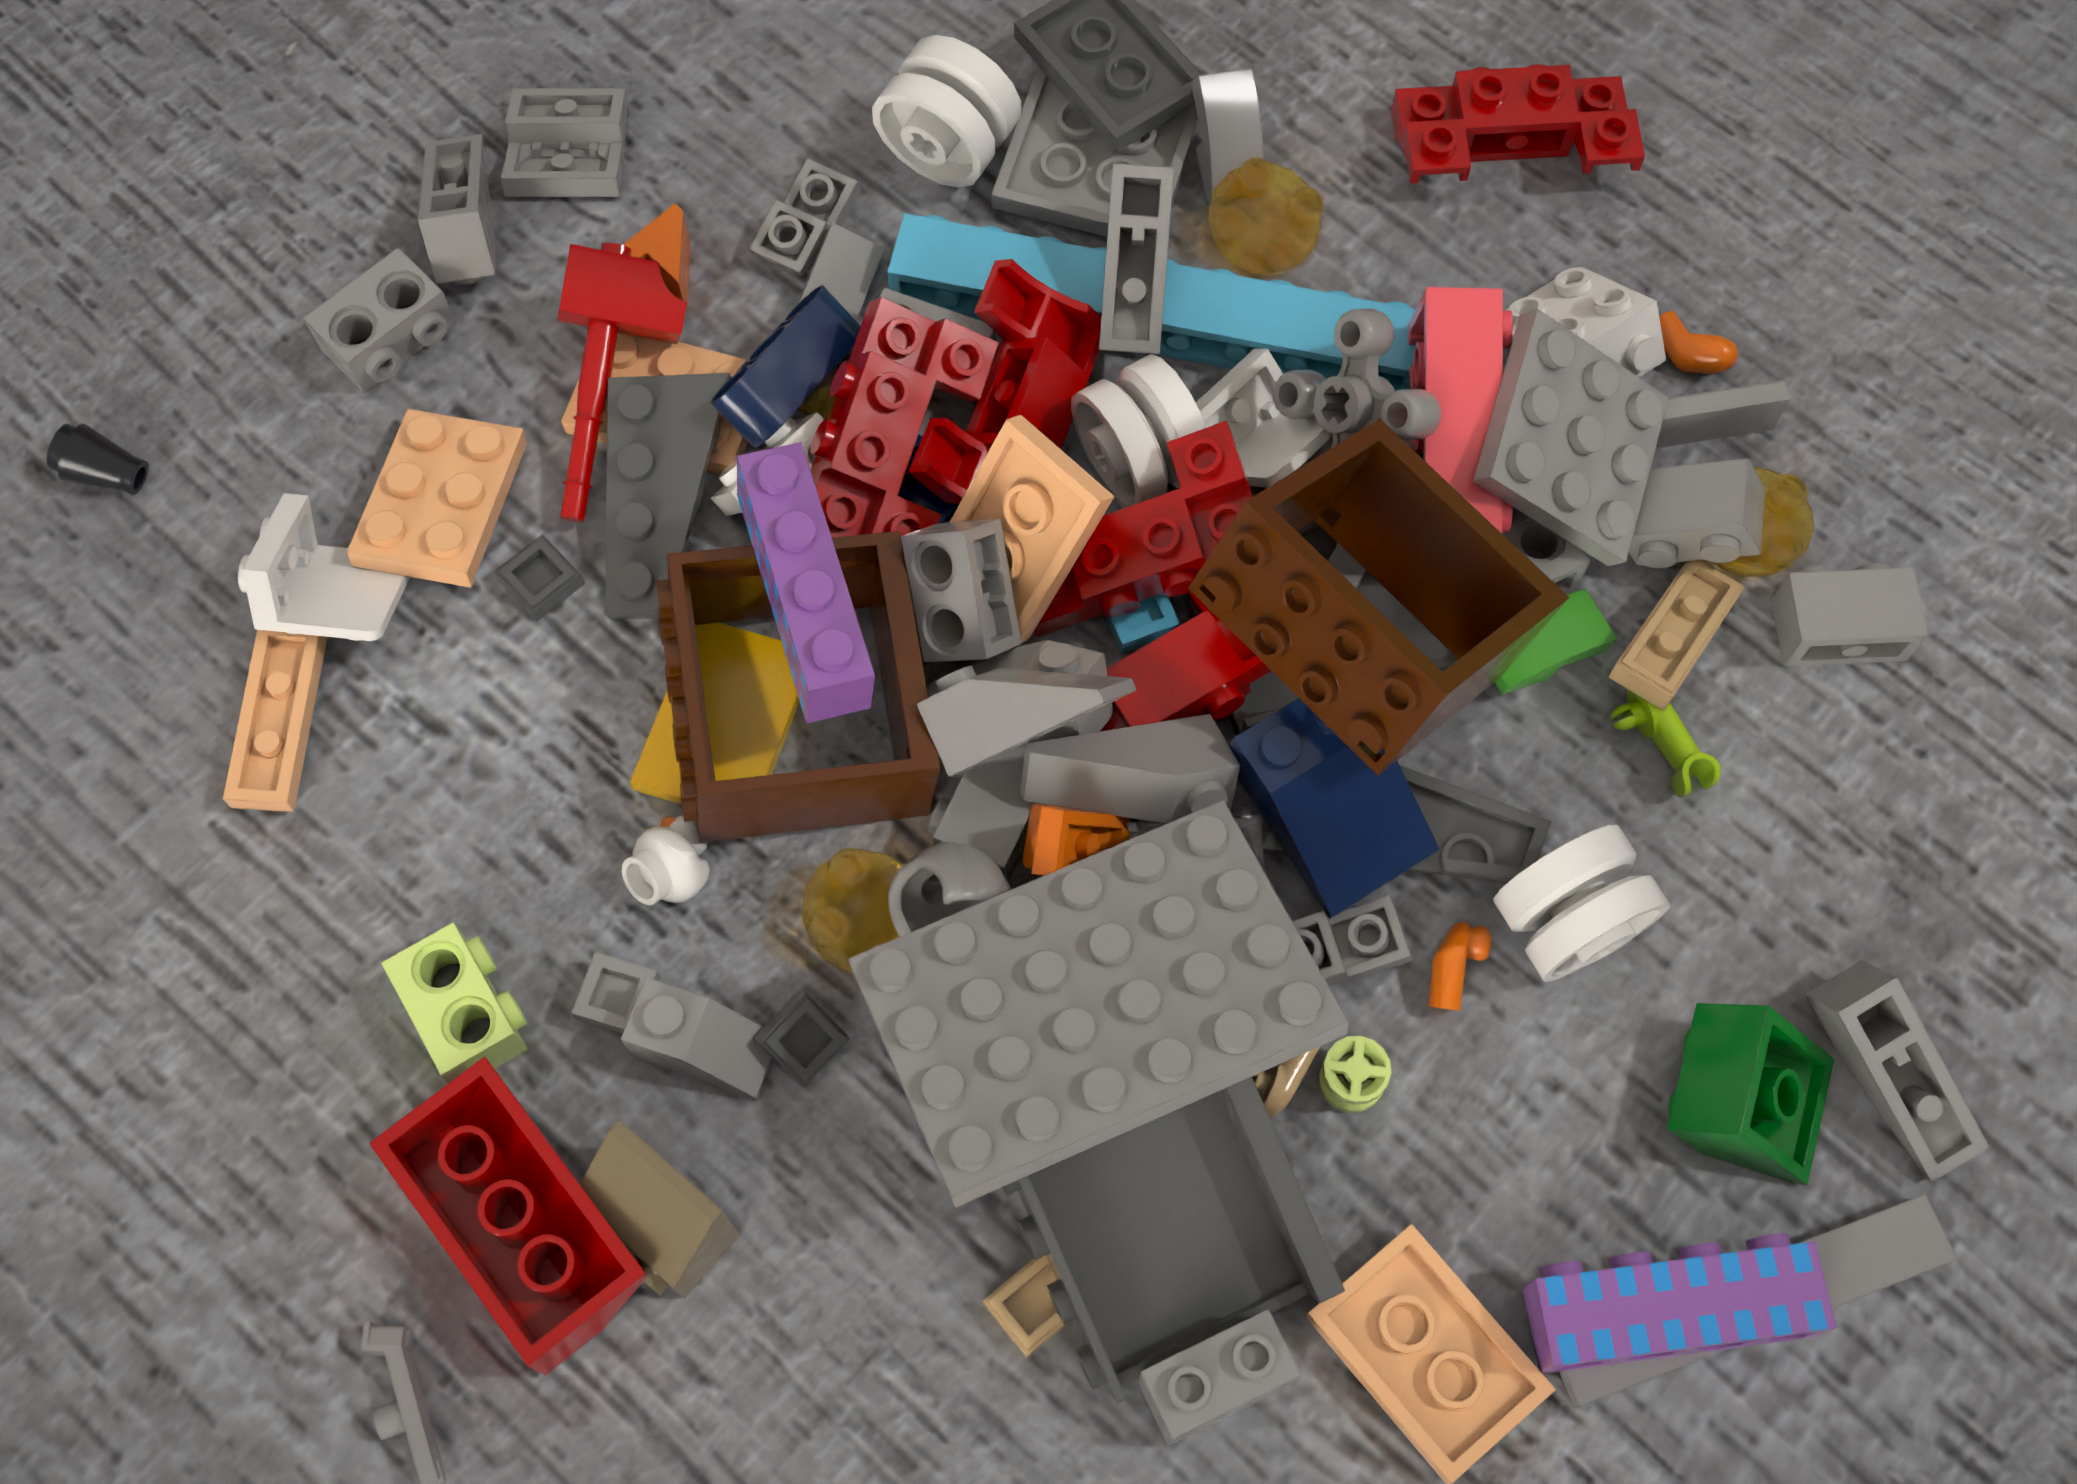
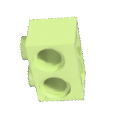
(446, 1011)

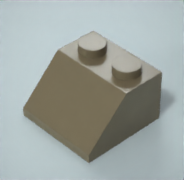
(657, 1212)

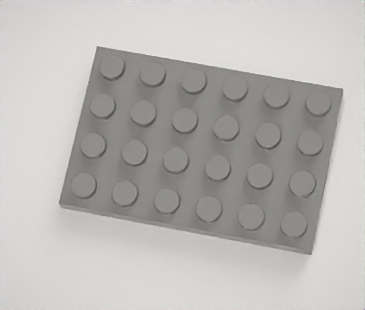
(1094, 1001)

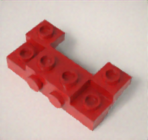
(1515, 117)
(1038, 368)
(881, 411)
(1158, 541)
(1186, 674)

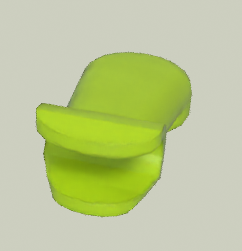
(1671, 739)

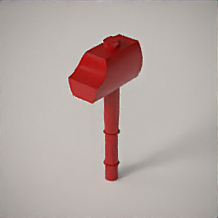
(609, 296)

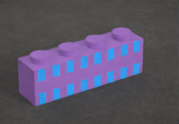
(804, 583)
(1677, 1305)

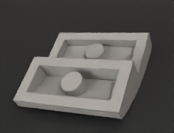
(565, 142)

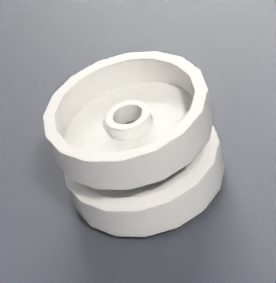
(947, 111)
(1129, 425)
(1580, 902)

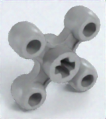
(1357, 393)

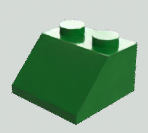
(1751, 1090)

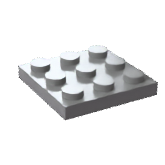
(1063, 167)
(1571, 438)

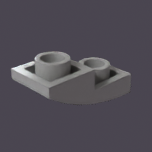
(1228, 124)
(798, 226)
(1356, 940)

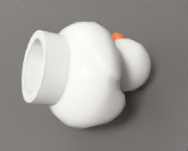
(667, 863)

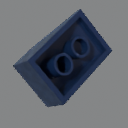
(1329, 807)

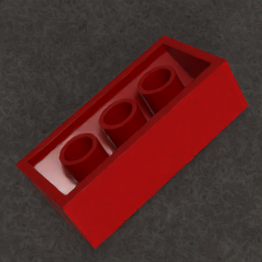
(511, 1216)

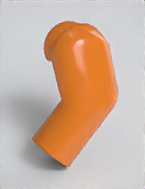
(1695, 351)
(1449, 963)

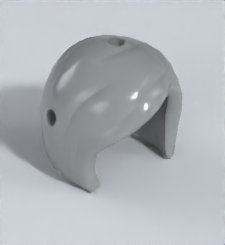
(941, 884)

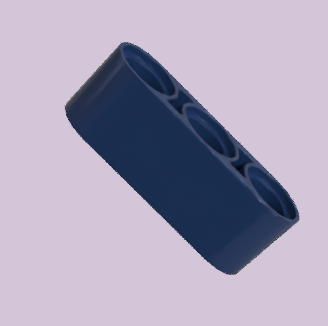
(787, 366)

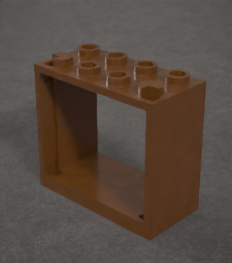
(1421, 547)
(729, 587)

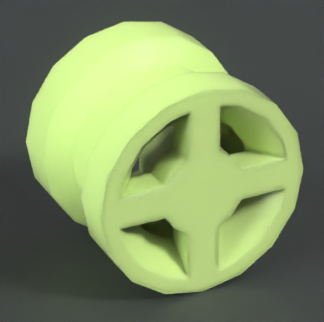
(1358, 1060)

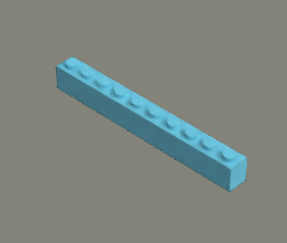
(1206, 313)

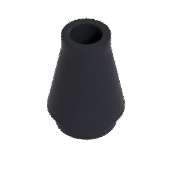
(92, 459)

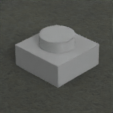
(610, 992)

